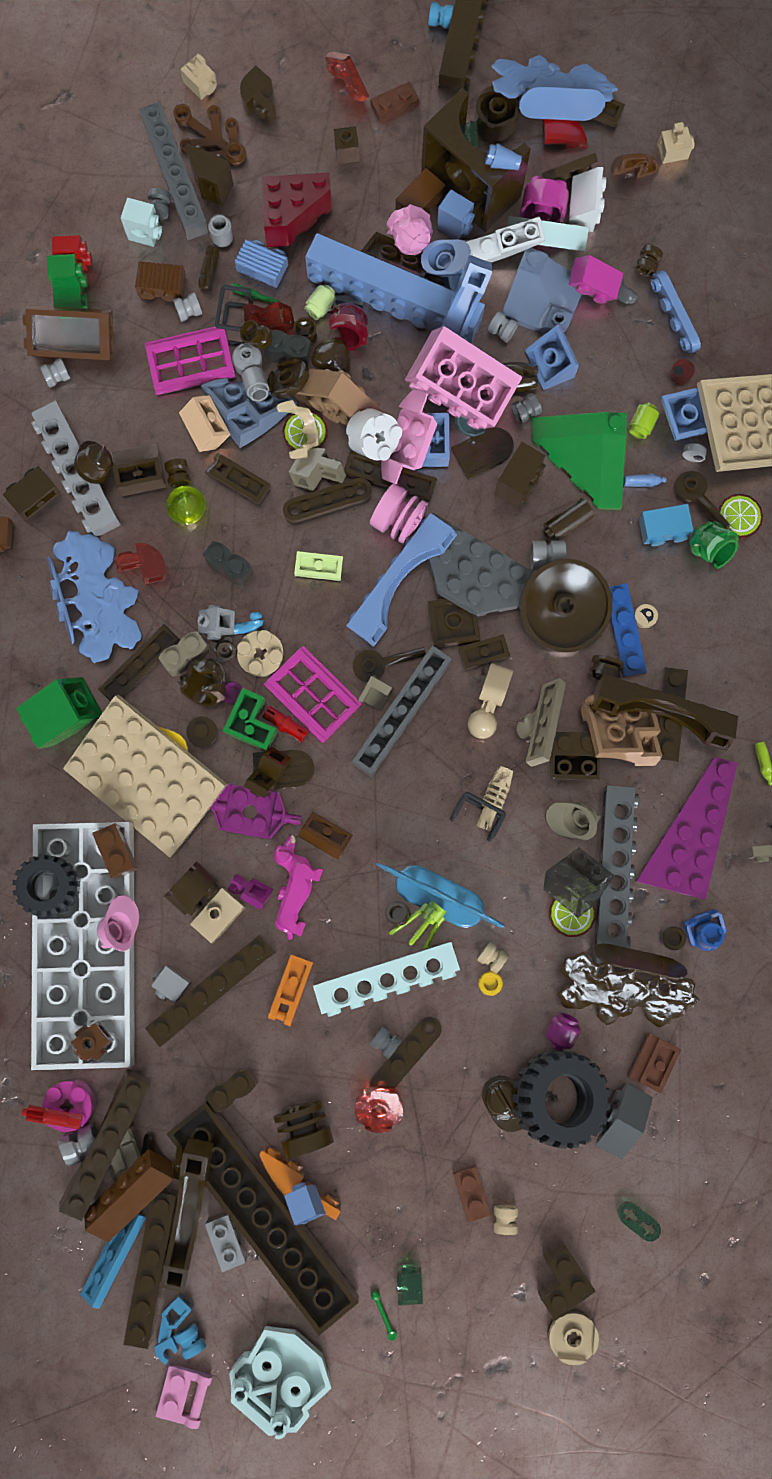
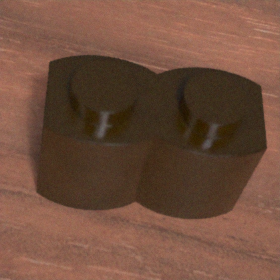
(226, 1092)

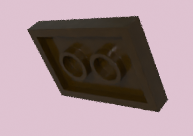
(383, 248)

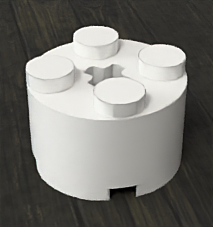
(373, 434)

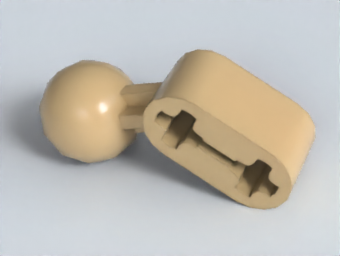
(483, 722)

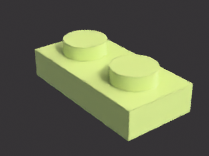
(318, 566)

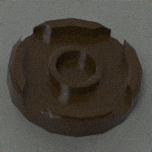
(288, 378)

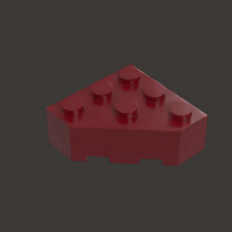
(293, 205)

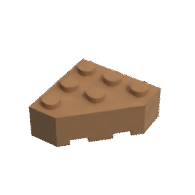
(334, 395)

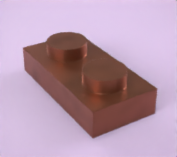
(394, 101)
(471, 1194)

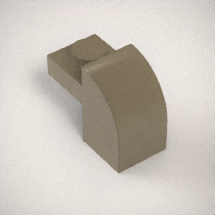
(309, 471)

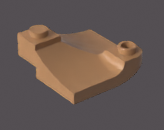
(623, 736)

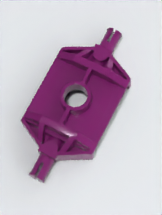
(269, 818)

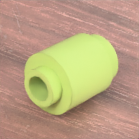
(320, 301)

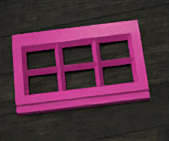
(184, 340)
(297, 709)

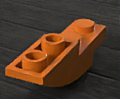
(289, 1174)

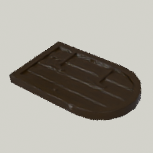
(483, 451)
(298, 772)

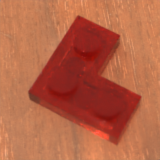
(342, 66)

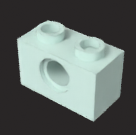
(141, 222)

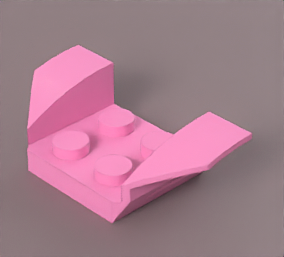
(415, 438)

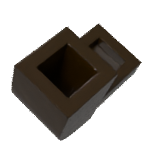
(254, 92)
(268, 772)

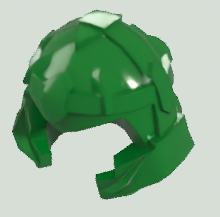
(714, 543)

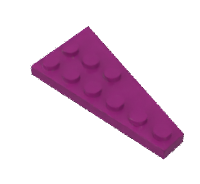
(690, 844)

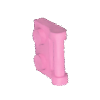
(175, 1395)

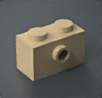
(217, 915)

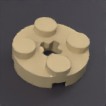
(273, 657)
(582, 1349)

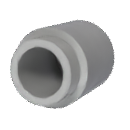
(221, 230)
(255, 383)

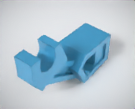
(165, 1339)

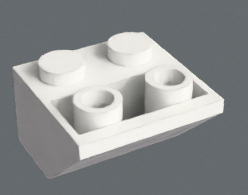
(586, 198)

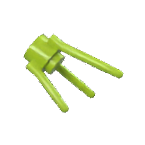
(432, 914)

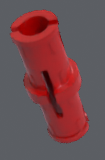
(285, 723)

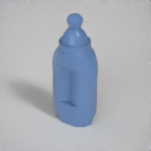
(647, 480)

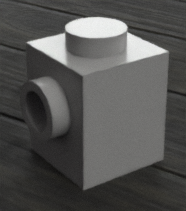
(170, 984)

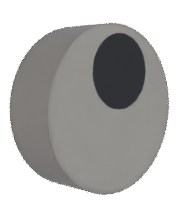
(694, 452)

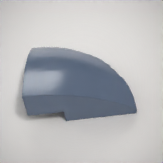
(241, 414)

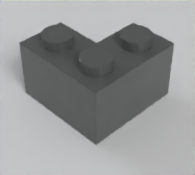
(625, 1121)

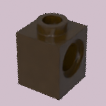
(346, 145)

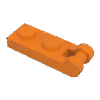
(290, 989)

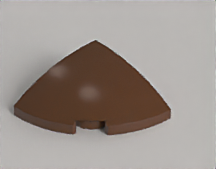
(640, 163)

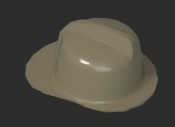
(573, 820)

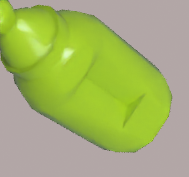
(764, 761)

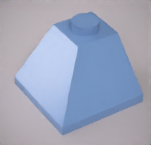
(684, 413)

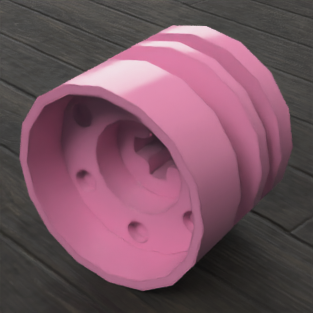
(395, 512)

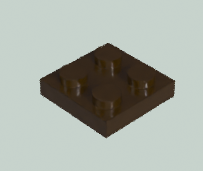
(576, 167)
(452, 624)

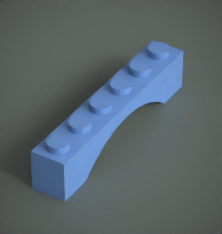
(467, 295)
(429, 541)

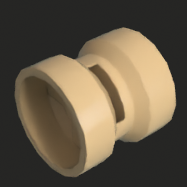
(493, 957)
(505, 1220)

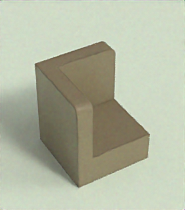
(376, 692)

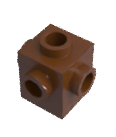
(100, 1040)

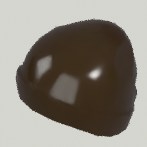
(332, 355)

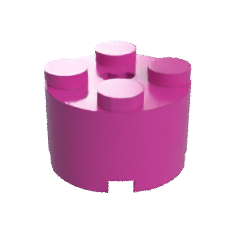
(545, 200)
(77, 1093)

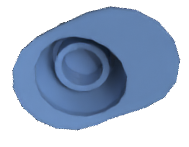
(445, 257)

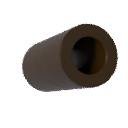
(568, 520)

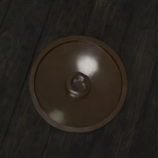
(565, 605)

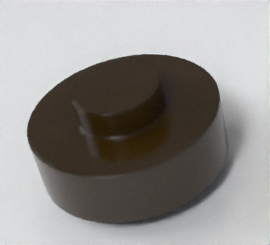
(202, 732)

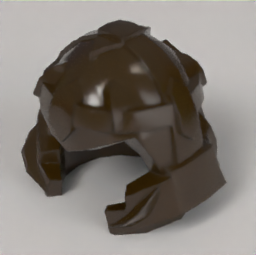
(204, 682)

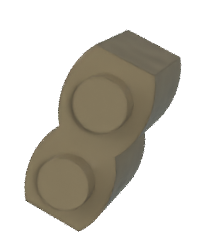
(179, 657)

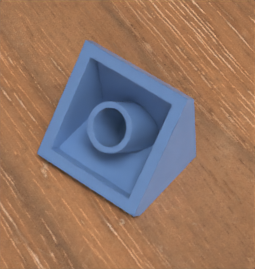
(554, 358)

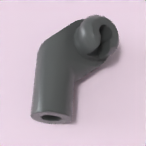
(626, 294)

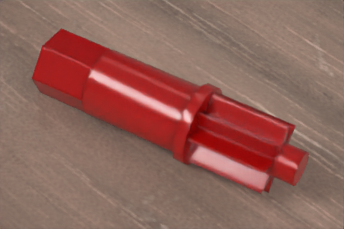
(53, 1117)

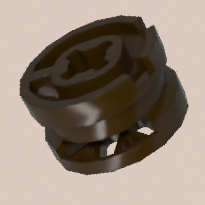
(605, 665)

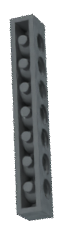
(627, 847)

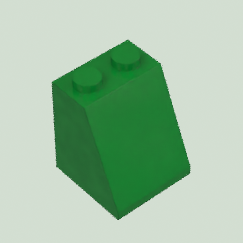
(59, 711)

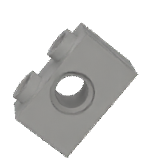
(226, 1241)

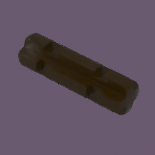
(208, 267)

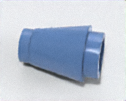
(502, 158)

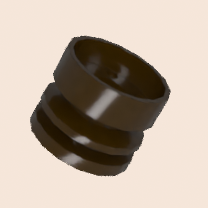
(303, 1129)

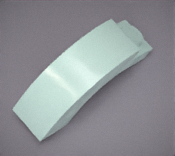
(559, 234)

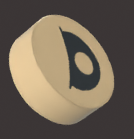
(646, 616)

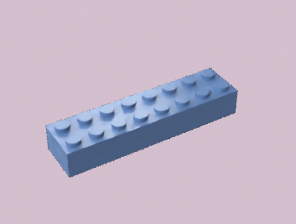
(383, 285)

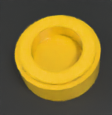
(490, 983)

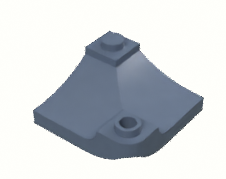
(541, 294)

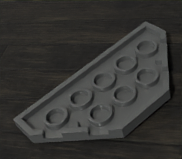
(477, 575)

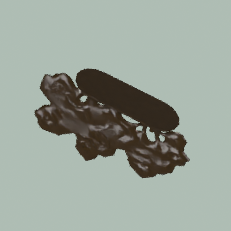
(622, 991)

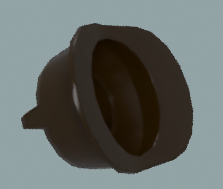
(93, 462)
(498, 1100)

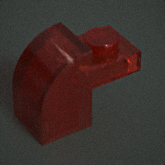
(275, 316)
(145, 558)

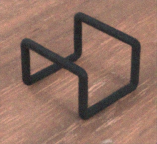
(226, 308)
(473, 799)

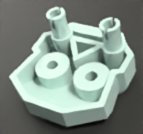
(293, 1364)

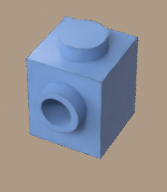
(304, 1203)

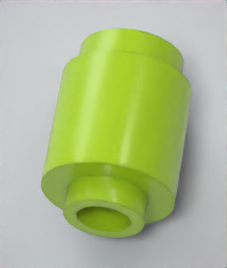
(643, 420)

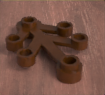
(214, 137)

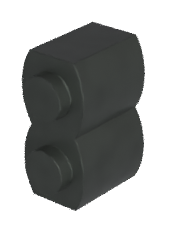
(287, 347)
(232, 565)

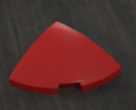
(564, 132)

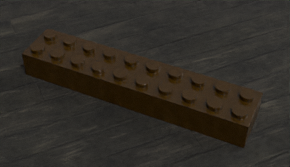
(266, 1222)

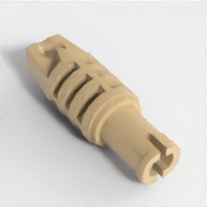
(495, 795)

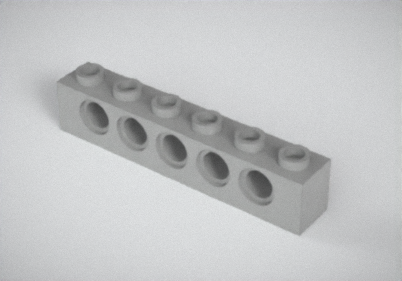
(53, 417)

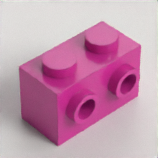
(595, 279)

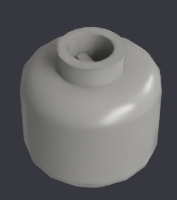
(245, 357)

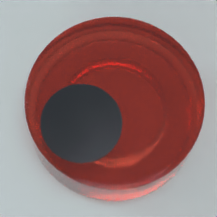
(682, 371)

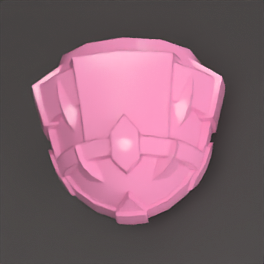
(410, 229)

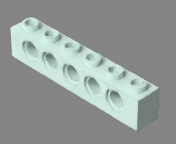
(326, 990)

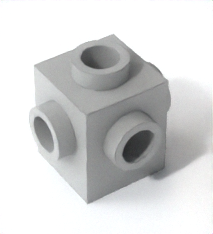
(216, 622)

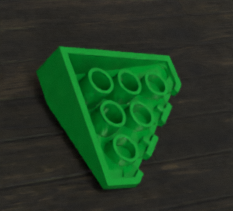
(589, 450)

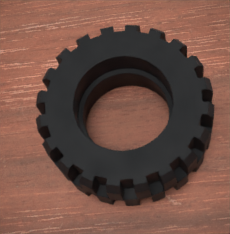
(590, 1106)

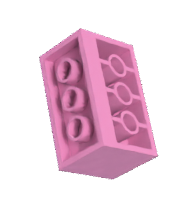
(484, 383)

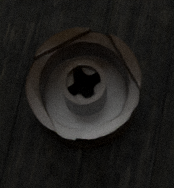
(496, 115)
(191, 888)

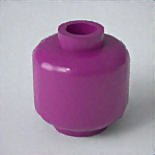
(563, 1032)

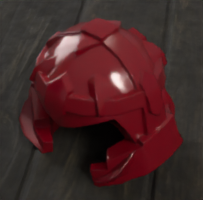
(351, 324)

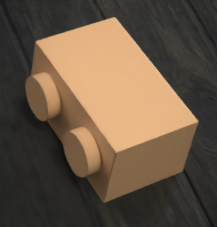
(204, 423)

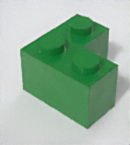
(67, 281)
(244, 722)

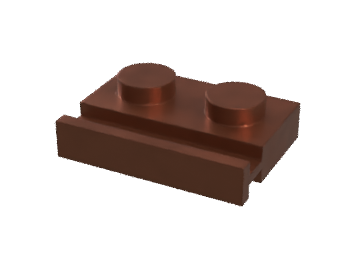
(654, 1063)

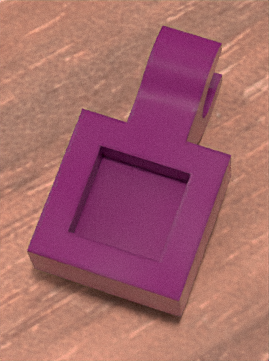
(252, 892)

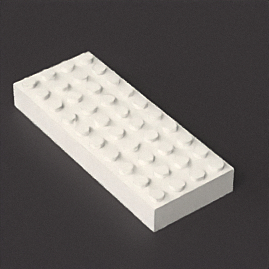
(71, 973)

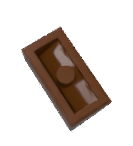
(325, 835)

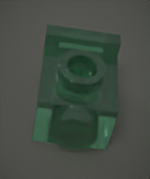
(411, 1285)

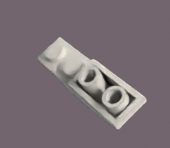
(508, 240)

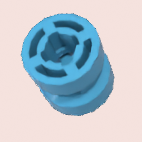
(445, 18)
(190, 1341)

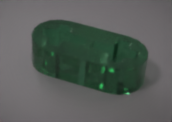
(642, 1217)

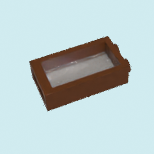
(69, 332)

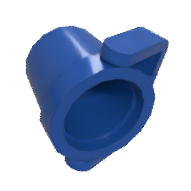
(706, 934)

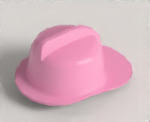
(119, 924)

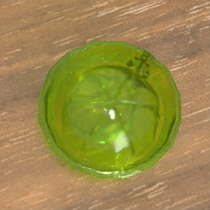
(185, 505)

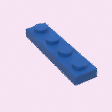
(626, 632)

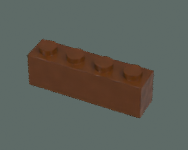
(128, 1195)

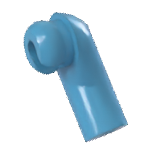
(250, 626)

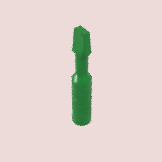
(256, 295)

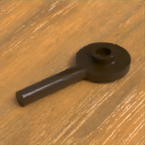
(692, 487)
(372, 663)

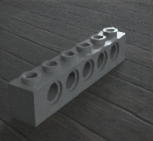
(174, 170)
(401, 711)

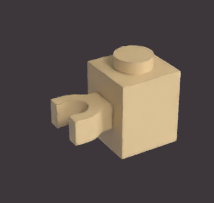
(199, 77)
(675, 144)

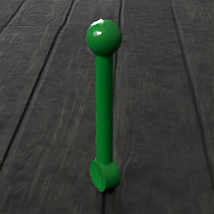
(391, 1334)

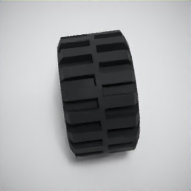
(26, 885)

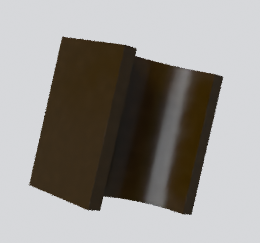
(464, 167)

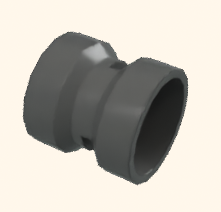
(160, 199)
(528, 407)
(385, 1041)

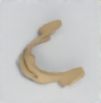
(309, 428)

